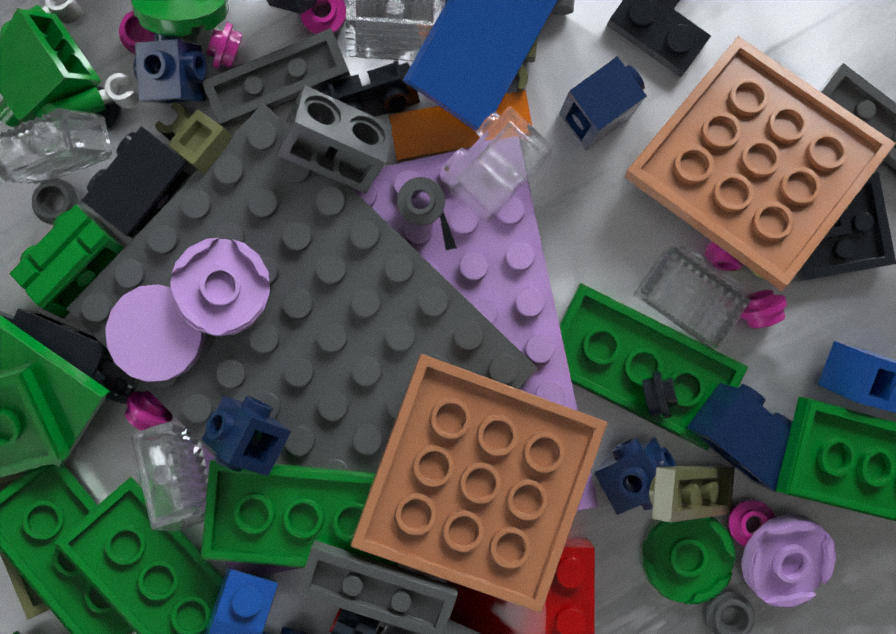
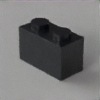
(137, 182)

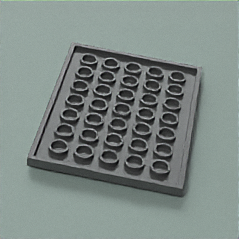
(341, 312)

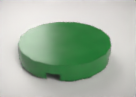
(179, 16)
(688, 559)

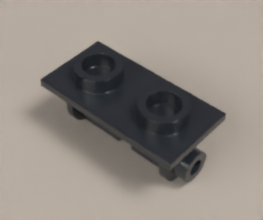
(383, 95)

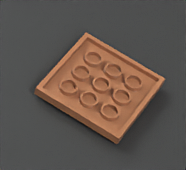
(759, 162)
(479, 483)

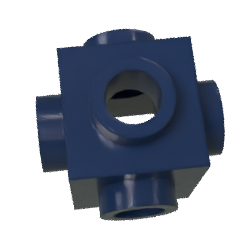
(169, 70)
(245, 435)
(630, 471)

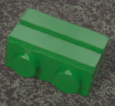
(66, 260)

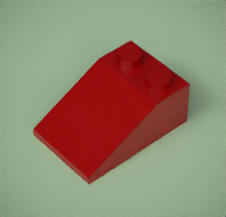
(566, 610)

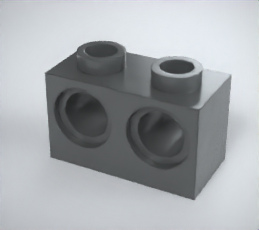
(335, 140)

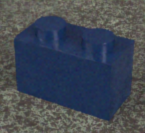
(603, 102)
(744, 432)

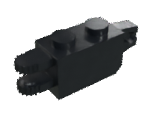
(78, 349)

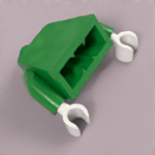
(47, 69)

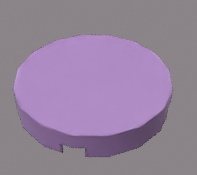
(220, 286)
(150, 336)
(788, 560)

